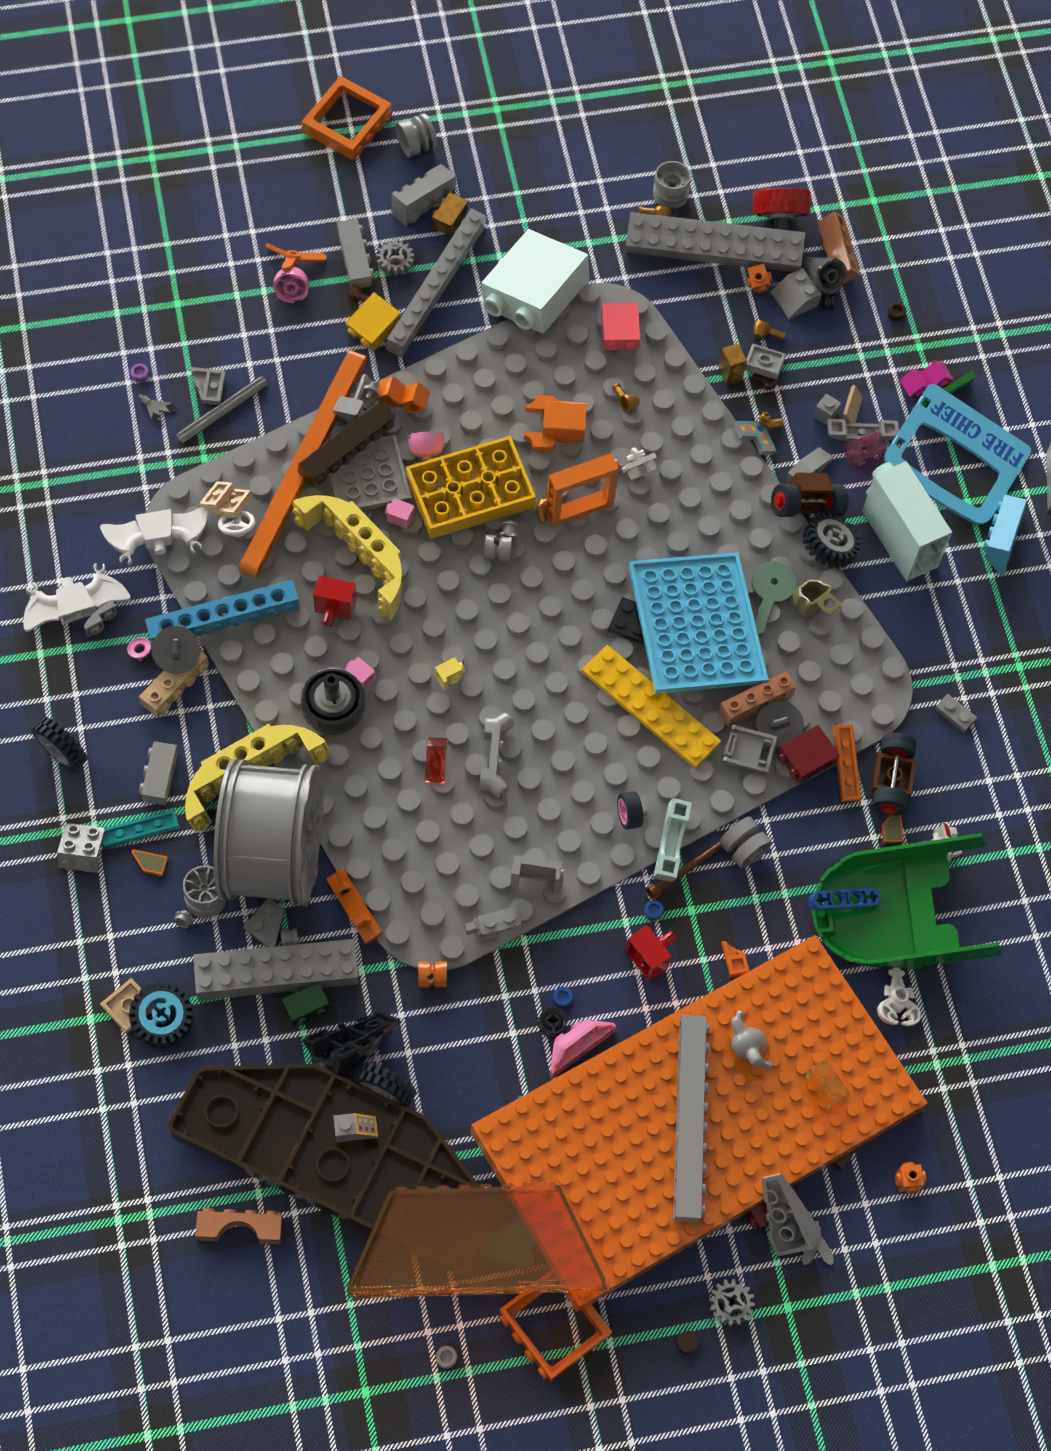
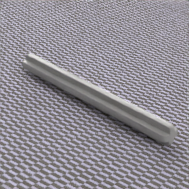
(221, 409)

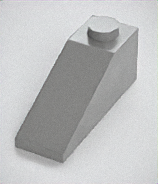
(812, 463)

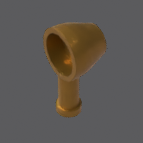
(659, 210)
(762, 329)
(627, 401)

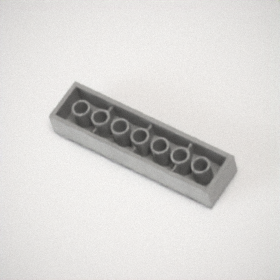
(275, 969)

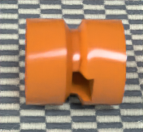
(439, 976)

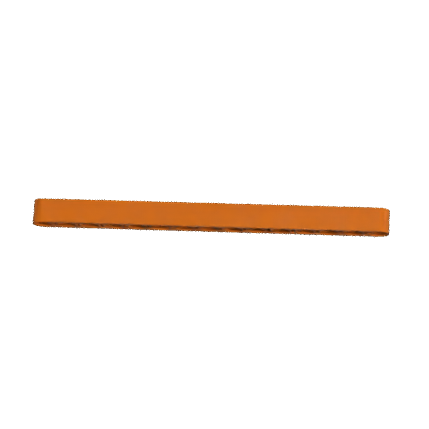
(293, 482)

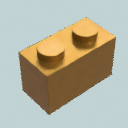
(449, 214)
(732, 364)

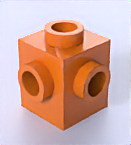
(759, 278)
(905, 1182)

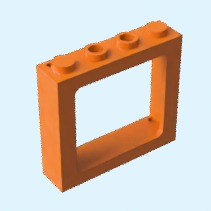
(334, 140)
(577, 476)
(545, 1370)

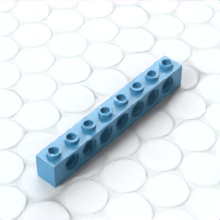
(230, 606)

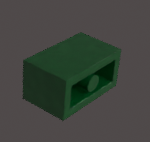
(306, 1004)

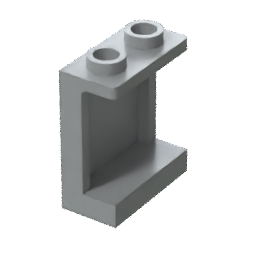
(537, 870)

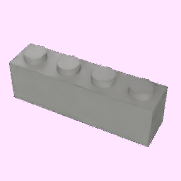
(354, 253)

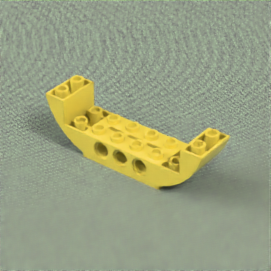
(361, 537)
(259, 748)

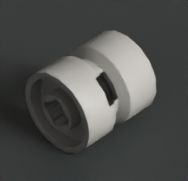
(497, 548)

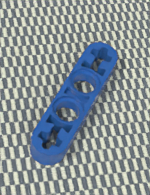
(844, 896)

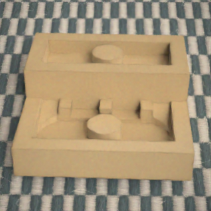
(225, 500)

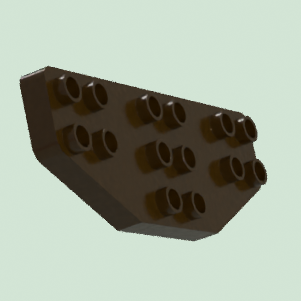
(282, 1132)

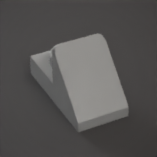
(348, 408)

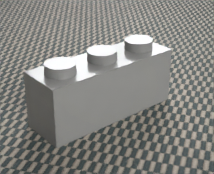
(158, 773)

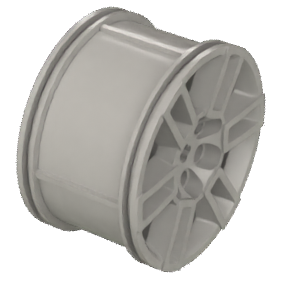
(268, 832)

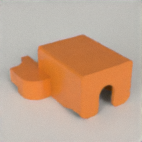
(561, 423)

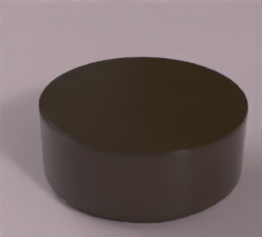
(896, 311)
(687, 1342)

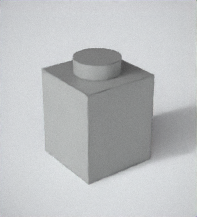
(827, 409)

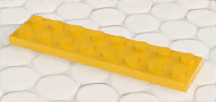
(654, 711)

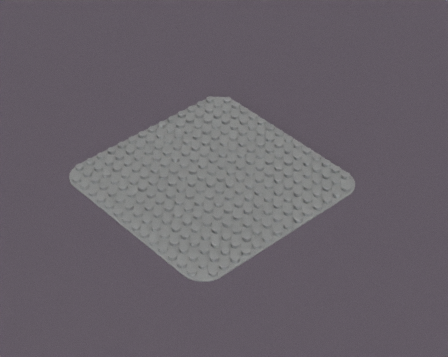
(524, 631)

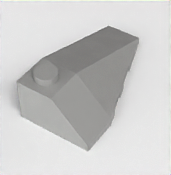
(789, 1221)

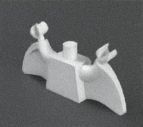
(156, 531)
(72, 600)

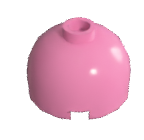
(291, 285)
(426, 445)

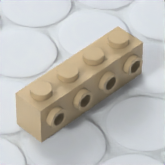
(170, 687)

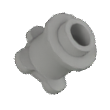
(510, 529)

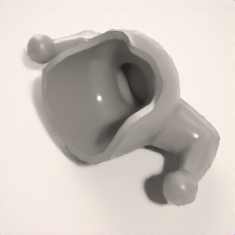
(748, 1042)

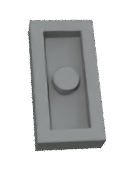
(955, 713)

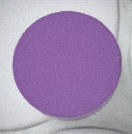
(139, 373)

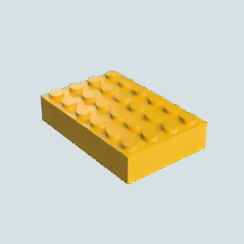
(485, 484)

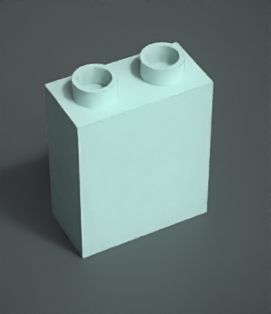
(535, 281)
(906, 520)

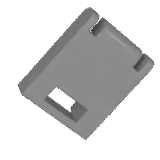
(747, 747)

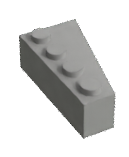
(422, 194)

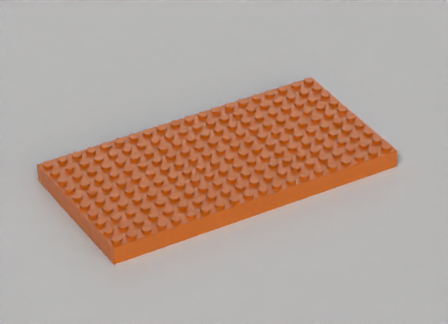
(612, 1120)

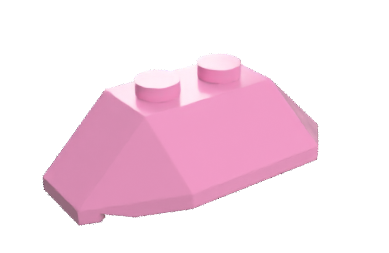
(577, 1043)

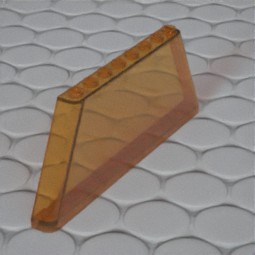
(475, 1244)

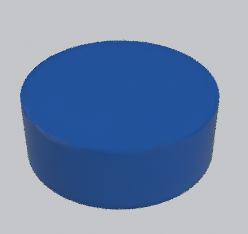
(653, 910)
(562, 997)

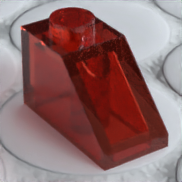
(436, 759)

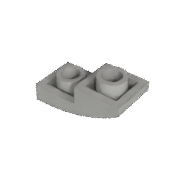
(95, 623)

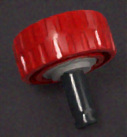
(782, 204)

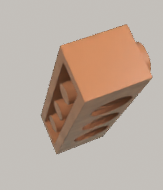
(754, 699)

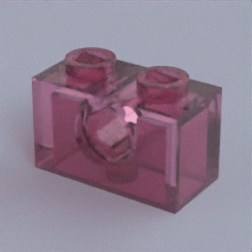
(874, 444)

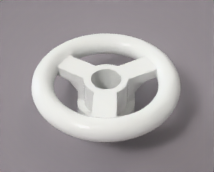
(236, 527)

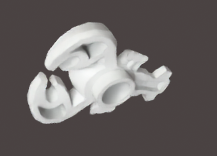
(898, 1001)

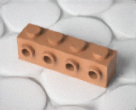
(838, 243)

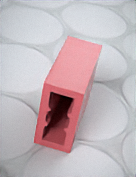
(620, 326)

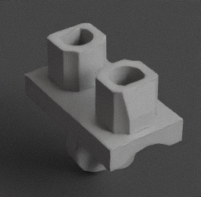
(366, 391)

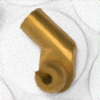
(770, 424)
(541, 512)

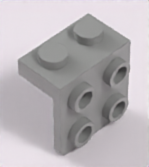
(80, 847)

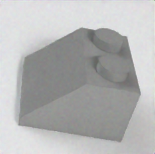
(796, 294)

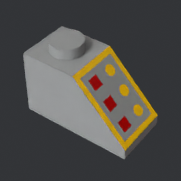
(355, 1127)

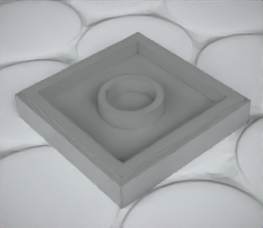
(765, 361)

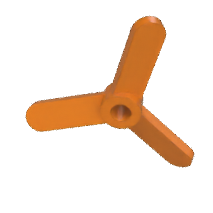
(295, 257)

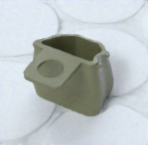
(813, 597)

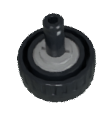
(332, 701)

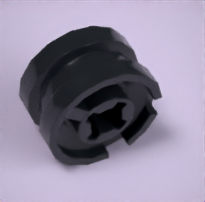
(546, 1027)

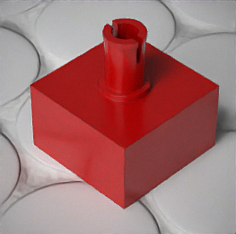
(334, 599)
(650, 952)

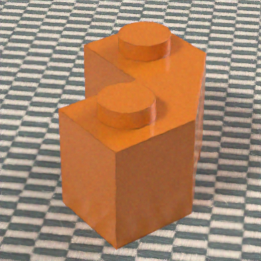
(410, 397)

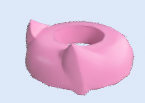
(137, 642)

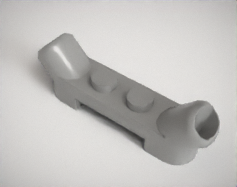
(493, 731)

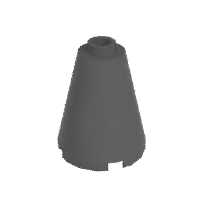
(825, 273)

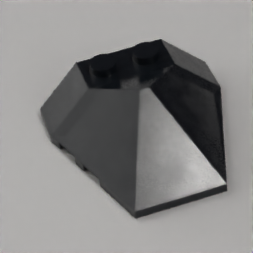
(350, 1044)

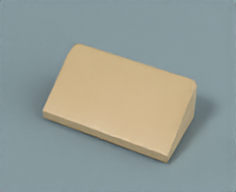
(852, 406)

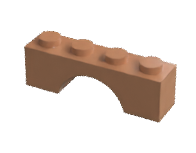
(213, 1224)

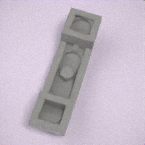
(847, 432)

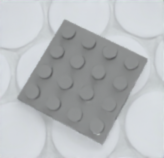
(373, 476)

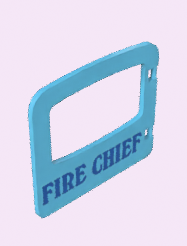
(974, 433)

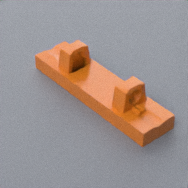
(355, 906)

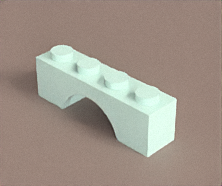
(669, 849)

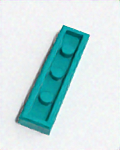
(140, 829)

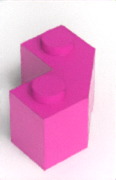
(917, 381)

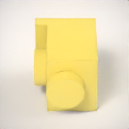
(449, 672)

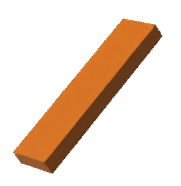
(847, 763)

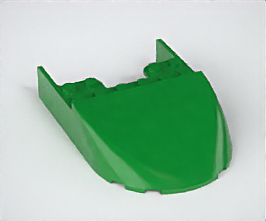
(903, 925)

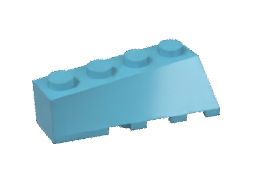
(1004, 532)

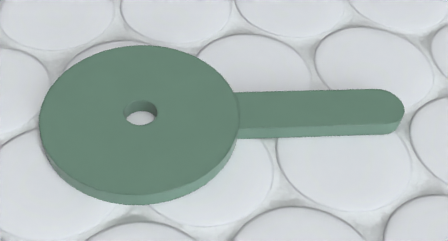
(771, 593)

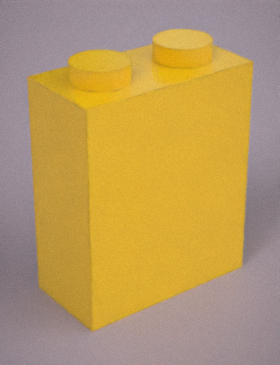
(373, 321)

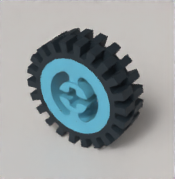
(147, 1029)

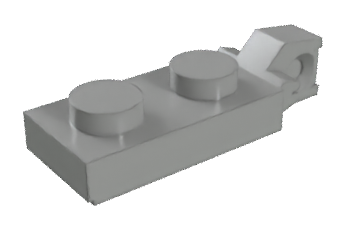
(494, 922)

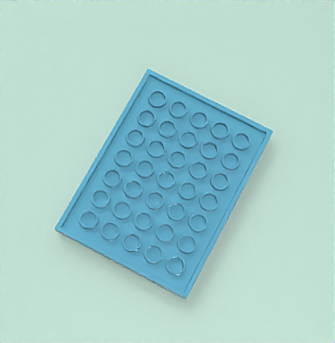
(697, 623)

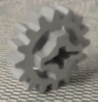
(395, 257)
(724, 1298)

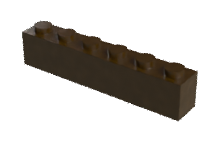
(346, 444)

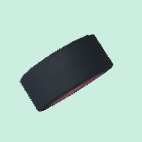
(630, 810)

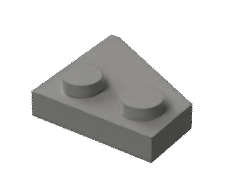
(209, 384)

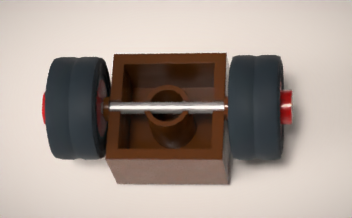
(808, 495)
(894, 774)

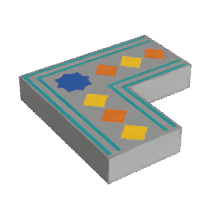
(758, 433)

